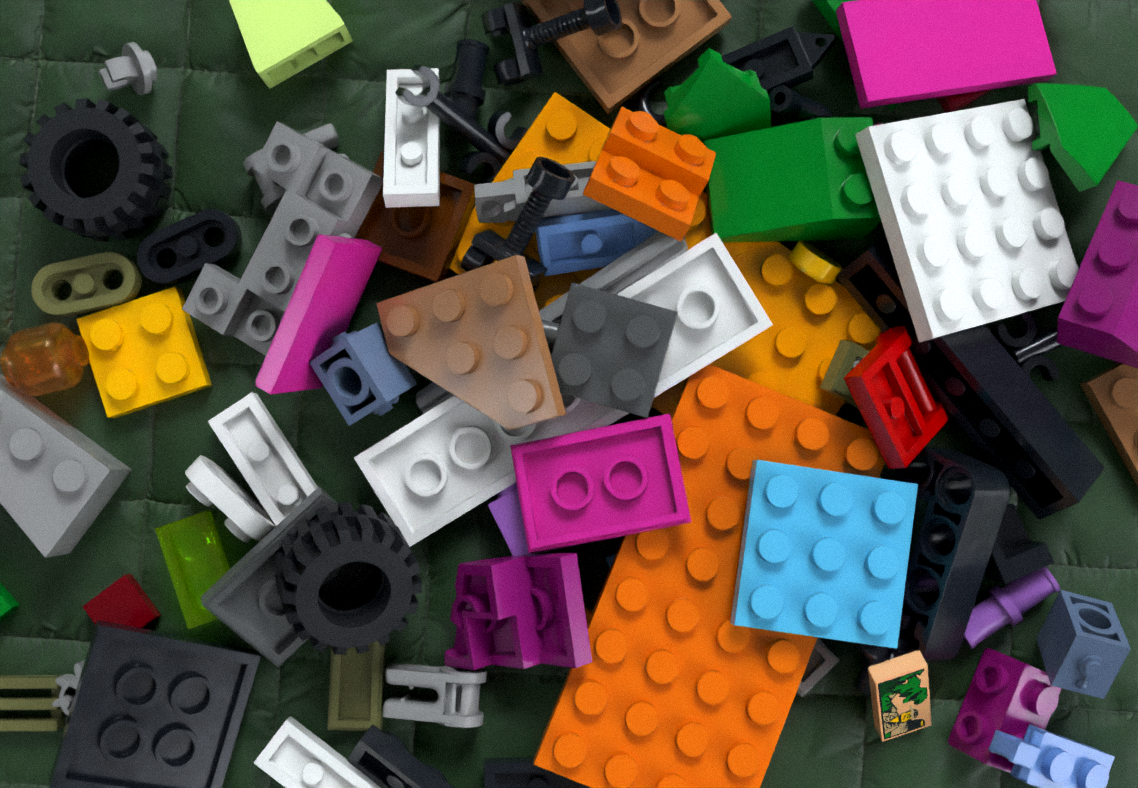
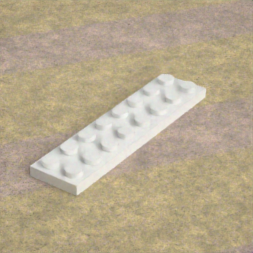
(463, 457)

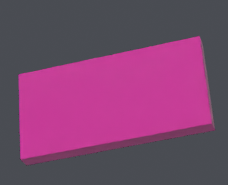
(942, 47)

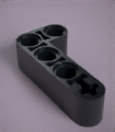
(951, 548)

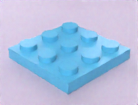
(824, 554)

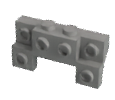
(321, 197)

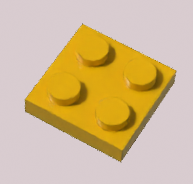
(144, 352)

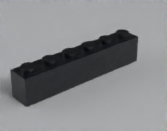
(984, 394)

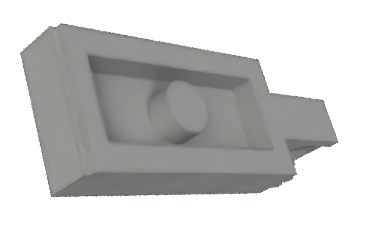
(505, 199)

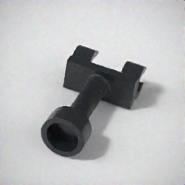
(513, 18)
(548, 182)

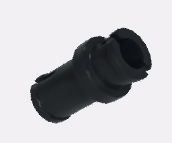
(467, 76)

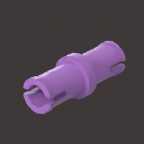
(1008, 605)

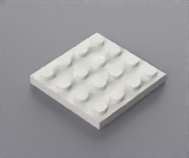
(968, 216)

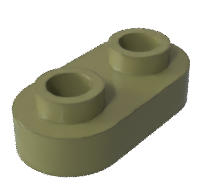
(89, 283)

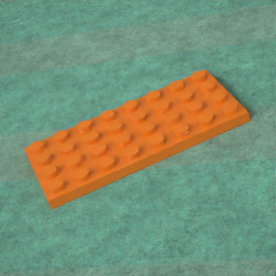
(670, 680)

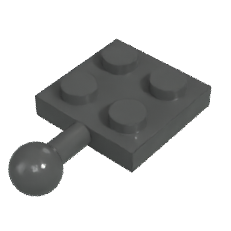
(610, 348)

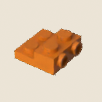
(650, 173)

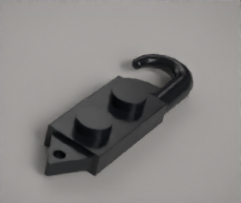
(778, 60)

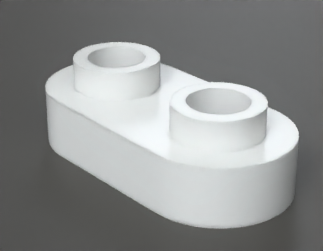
(214, 486)

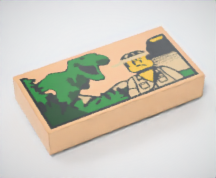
(900, 695)

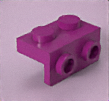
(1003, 698)

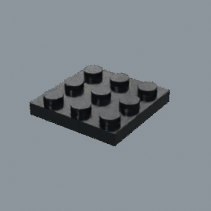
(153, 711)

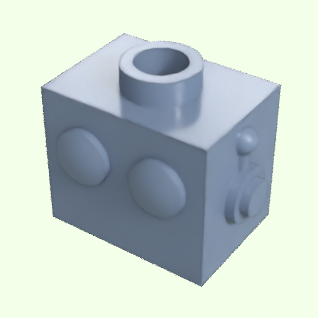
(362, 373)
(1082, 644)

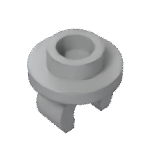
(132, 68)

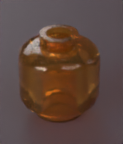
(44, 359)

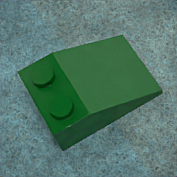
(792, 183)

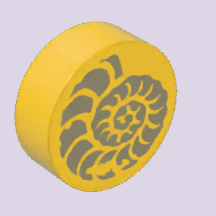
(815, 263)

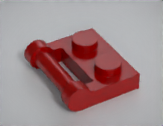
(895, 399)

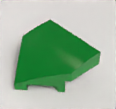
(717, 101)
(1082, 128)

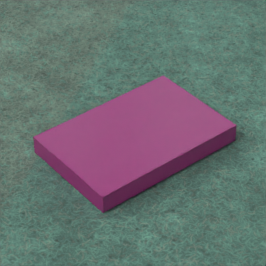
(317, 311)
(600, 484)

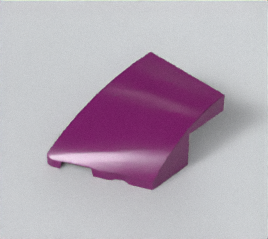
(519, 613)

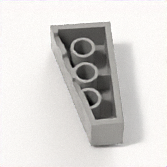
(51, 473)

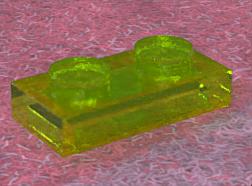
(194, 562)

